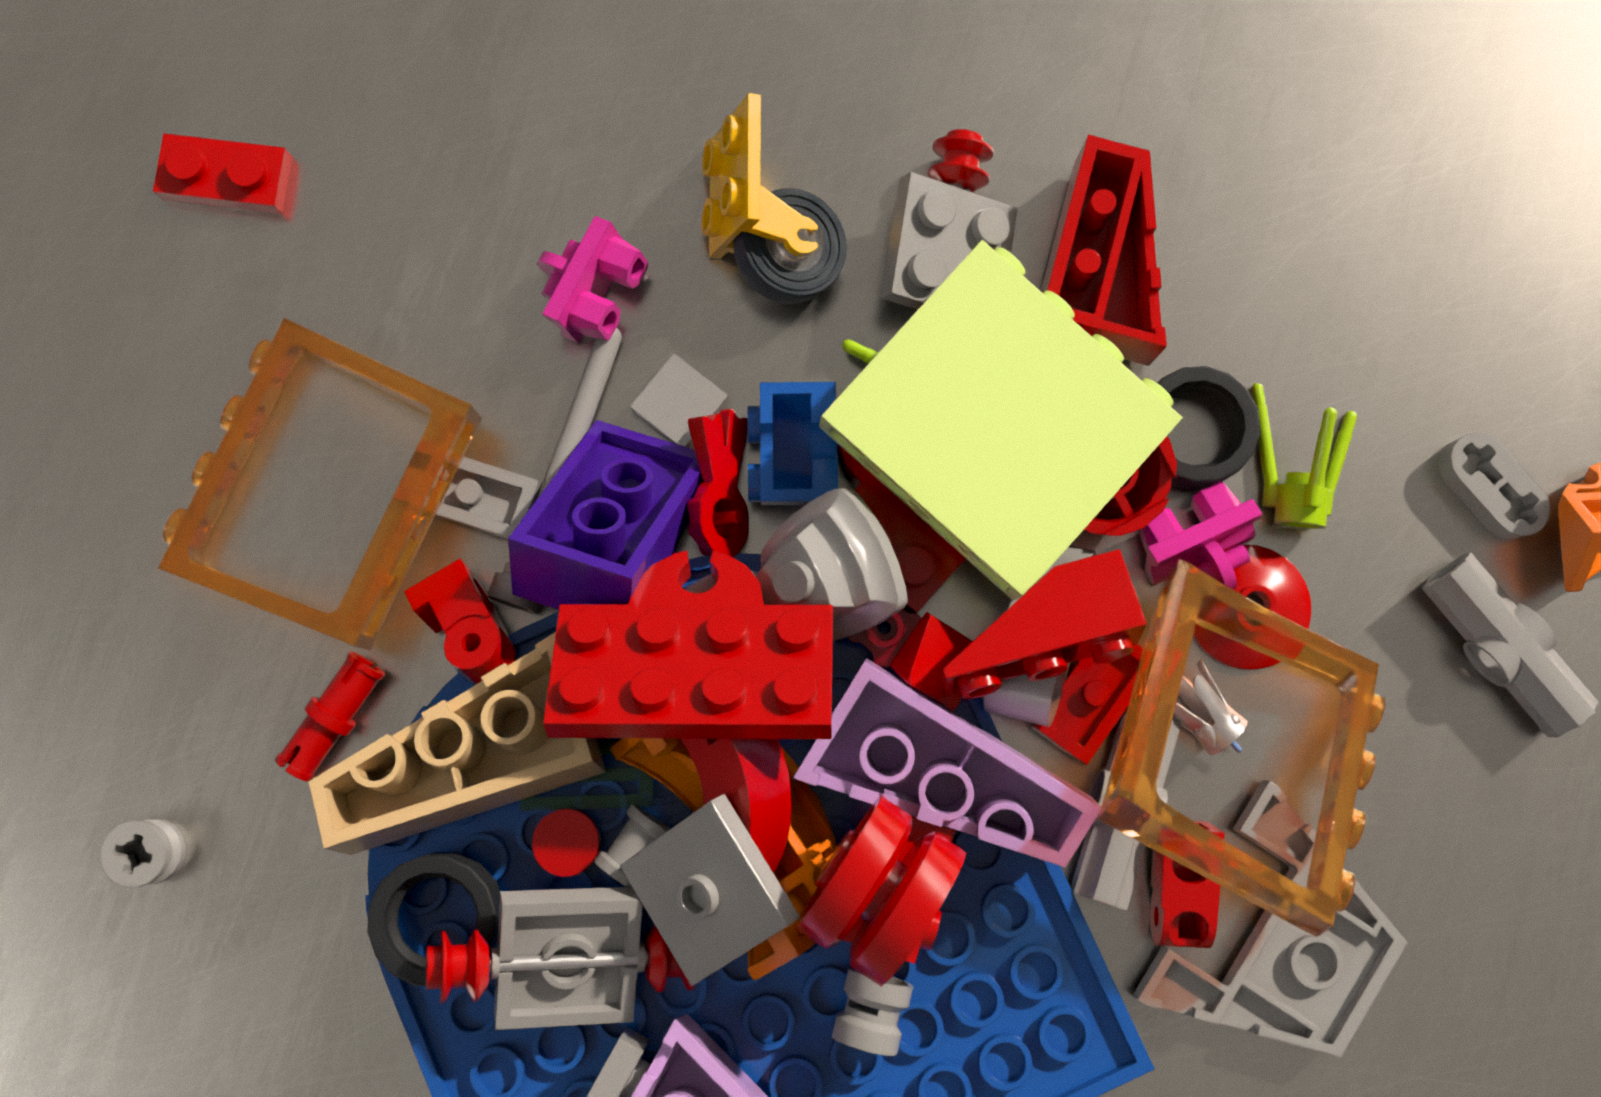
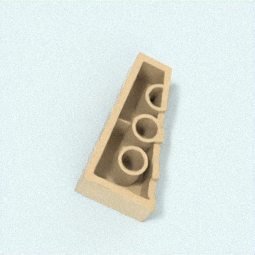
(453, 762)

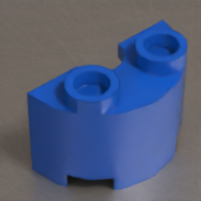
(795, 453)

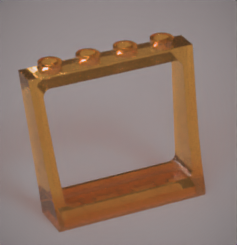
(402, 526)
(1131, 793)

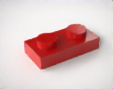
(222, 173)
(1091, 704)

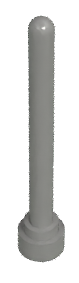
(573, 430)

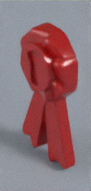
(718, 510)

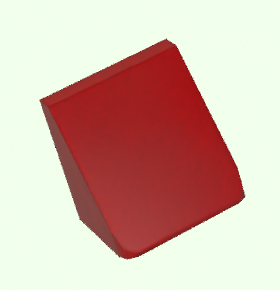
(925, 655)

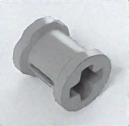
(636, 835)

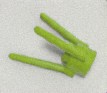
(1304, 497)

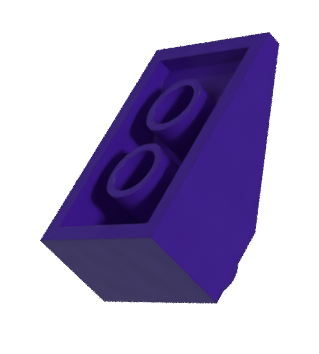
(603, 519)

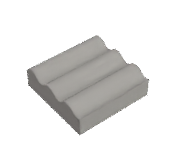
(676, 396)

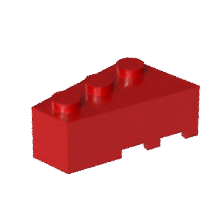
(1107, 249)

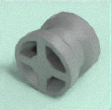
(160, 852)

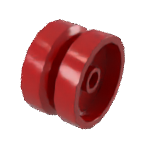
(890, 895)

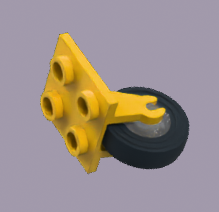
(781, 239)

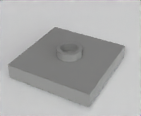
(709, 890)

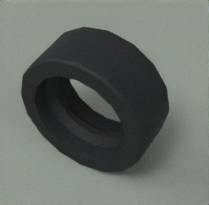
(1240, 412)
(385, 904)

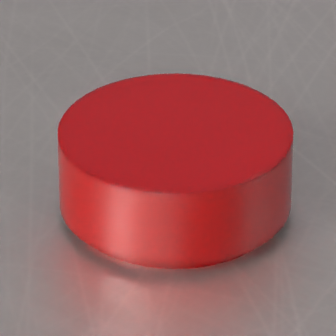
(566, 842)

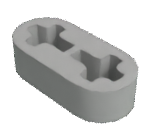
(1493, 486)

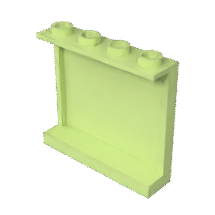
(1000, 419)

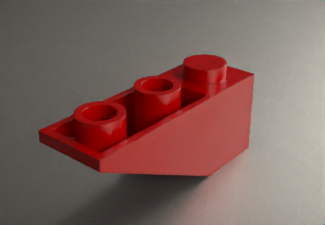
(1065, 617)

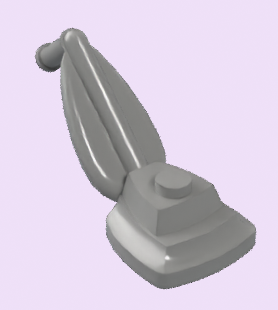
(834, 557)

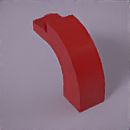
(755, 783)

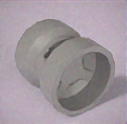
(872, 1014)

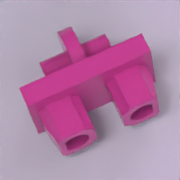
(583, 278)
(1211, 545)

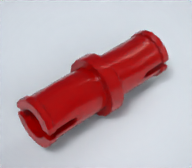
(329, 716)

